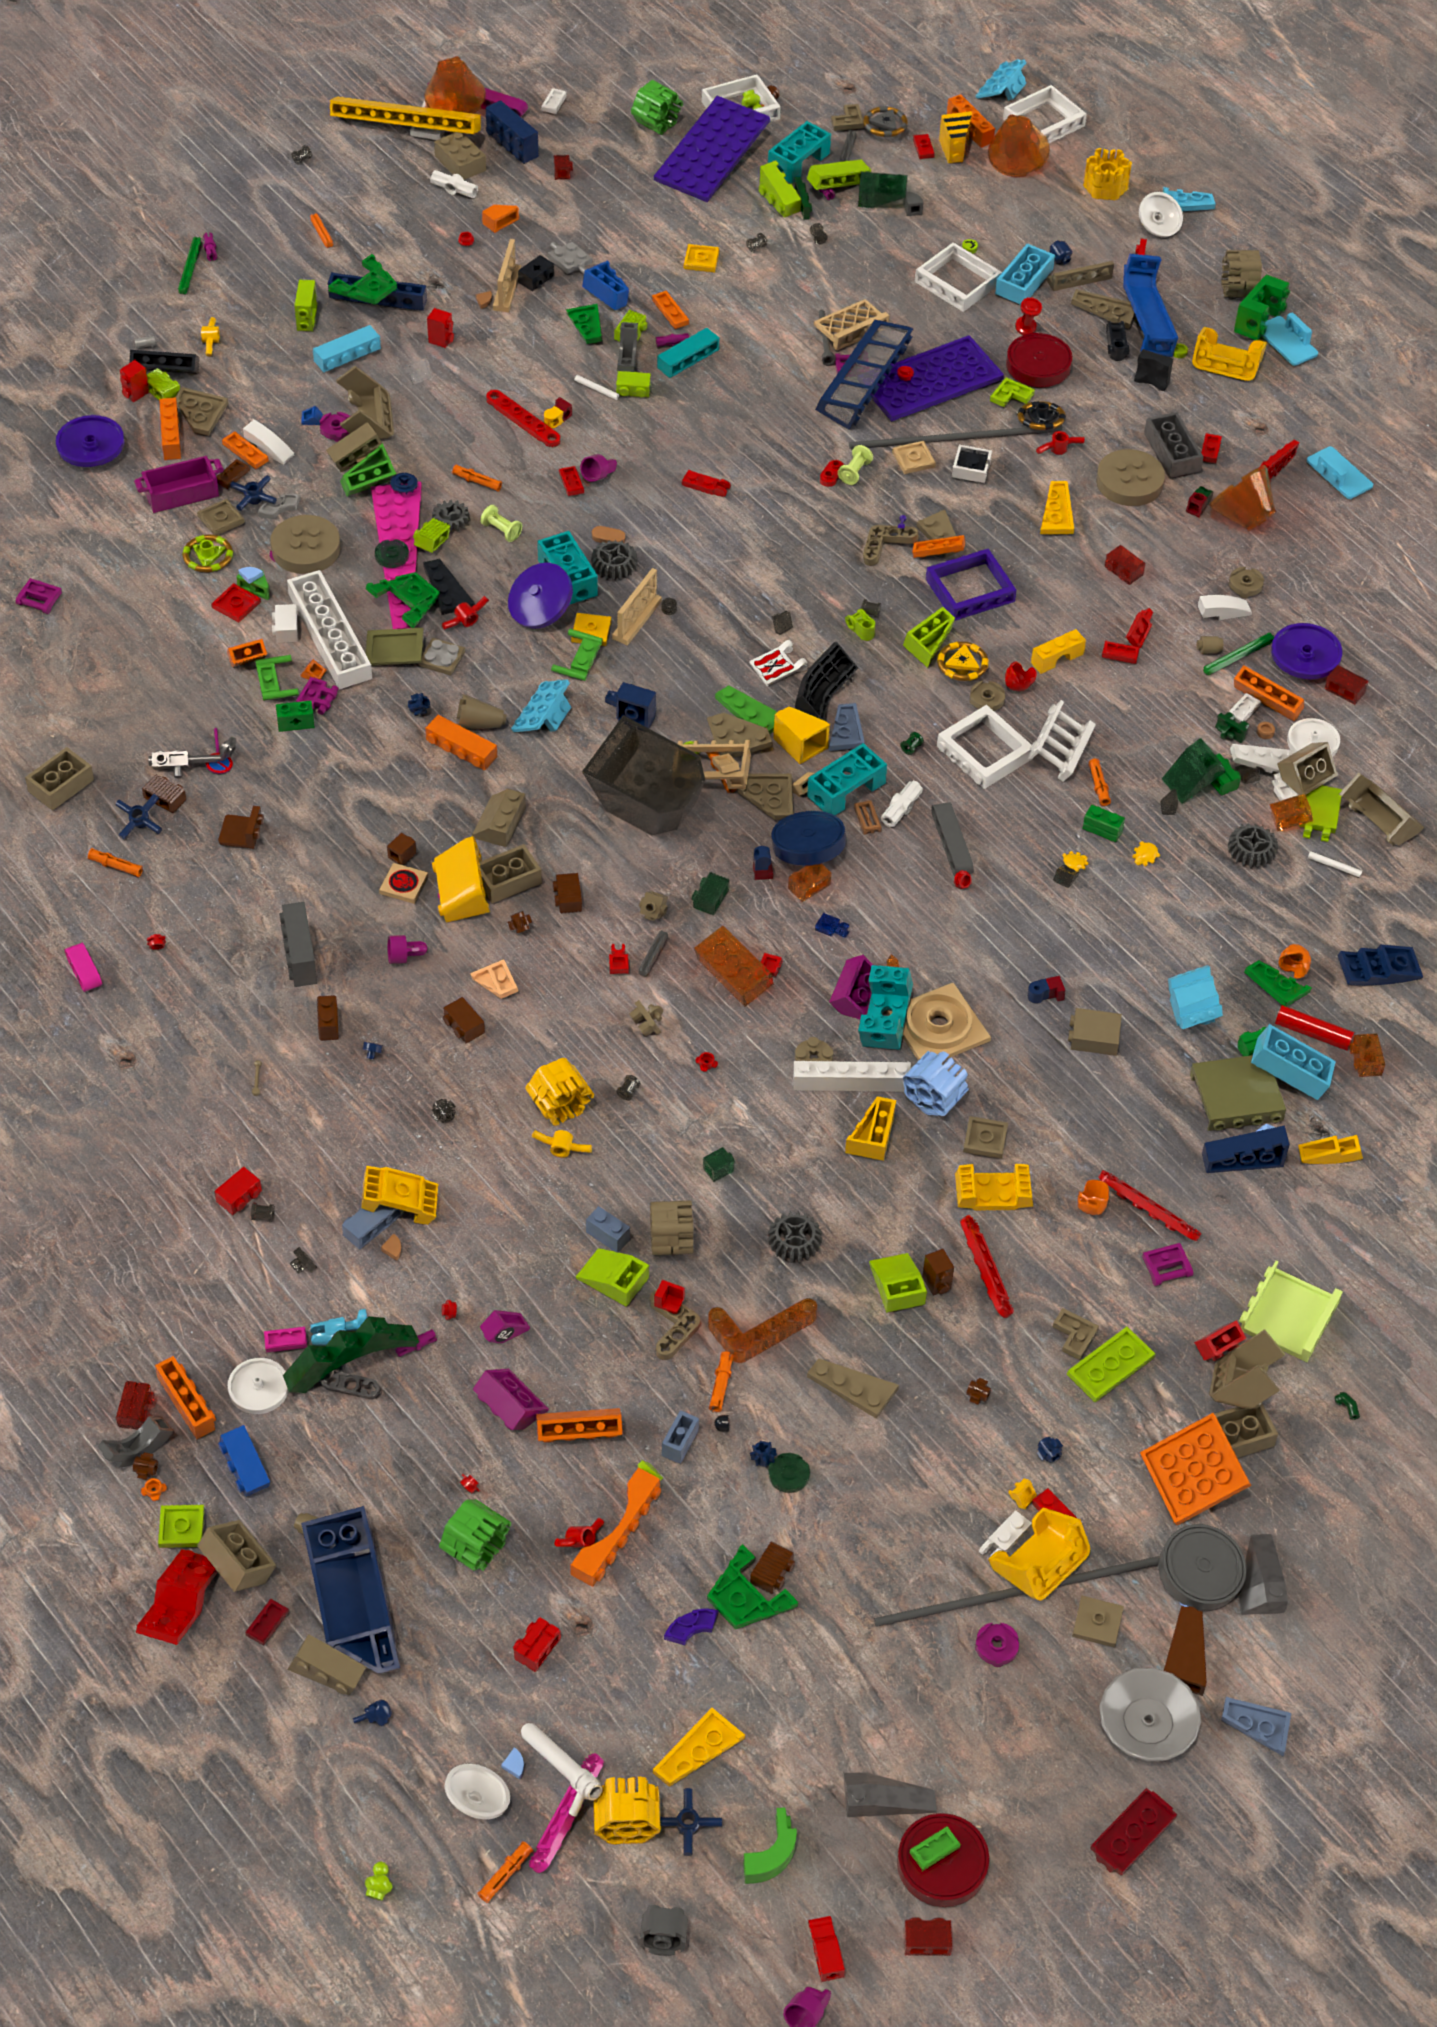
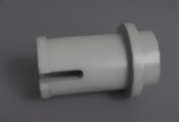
(145, 342)

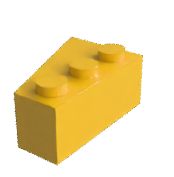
(873, 1131)

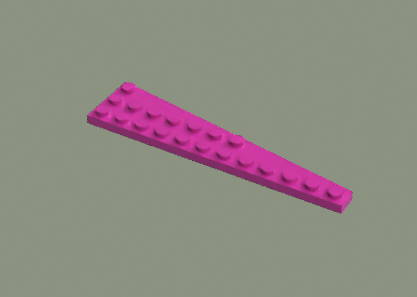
(397, 519)

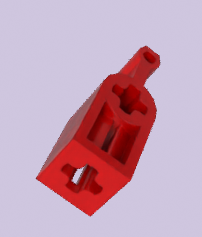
(826, 1949)

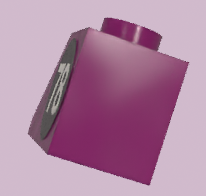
(503, 1326)

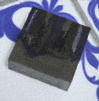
(782, 622)
(302, 1261)

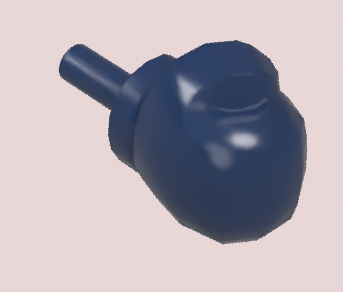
(376, 1712)

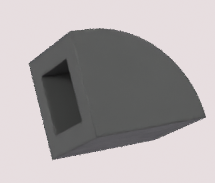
(913, 204)

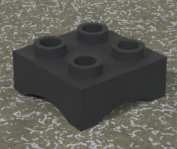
(1153, 369)

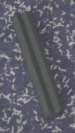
(848, 145)
(653, 953)

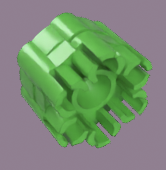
(654, 105)
(470, 1532)

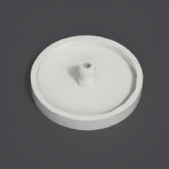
(1312, 731)
(257, 1386)

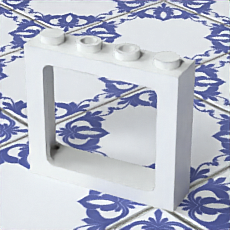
(738, 87)
(1074, 115)
(985, 775)

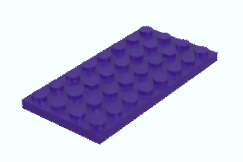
(711, 148)
(937, 377)

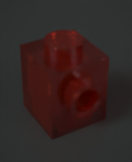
(562, 167)

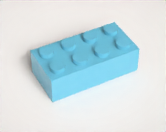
(1025, 274)
(1293, 1062)

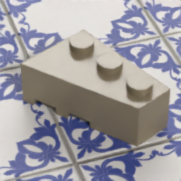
(353, 447)
(326, 1666)

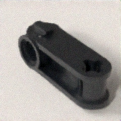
(1117, 341)

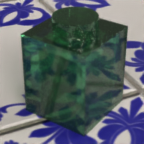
(718, 1164)

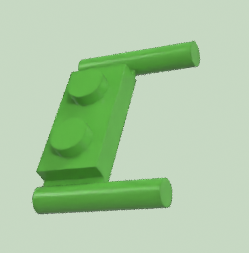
(584, 657)
(268, 678)

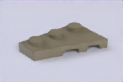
(937, 527)

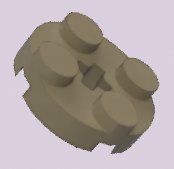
(1245, 589)
(992, 688)
(813, 1047)

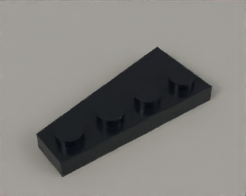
(450, 589)

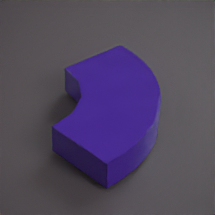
(690, 1624)

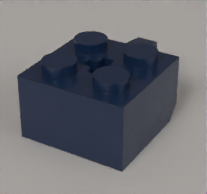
(633, 703)

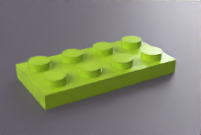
(1110, 1364)

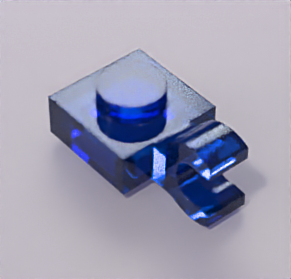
(829, 925)

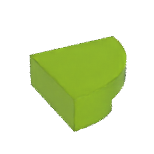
(649, 1468)

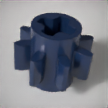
(419, 704)
(1049, 1449)
(763, 1453)

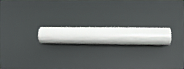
(594, 386)
(1335, 864)

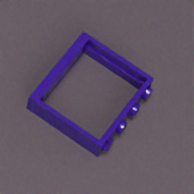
(976, 604)

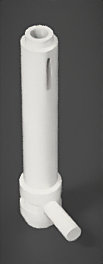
(580, 1778)

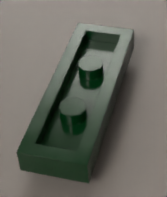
(806, 207)

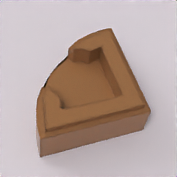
(484, 299)
(392, 1247)

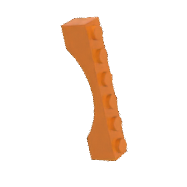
(592, 1560)

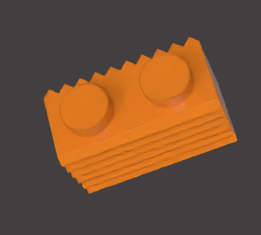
(247, 652)

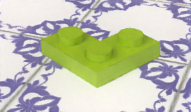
(1011, 389)

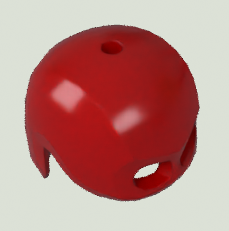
(1019, 679)

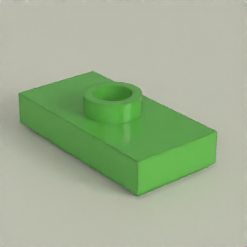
(935, 1848)

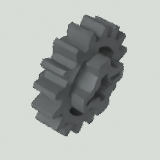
(451, 513)

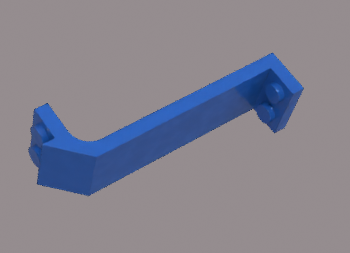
(1148, 305)

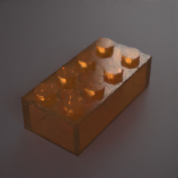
(734, 966)

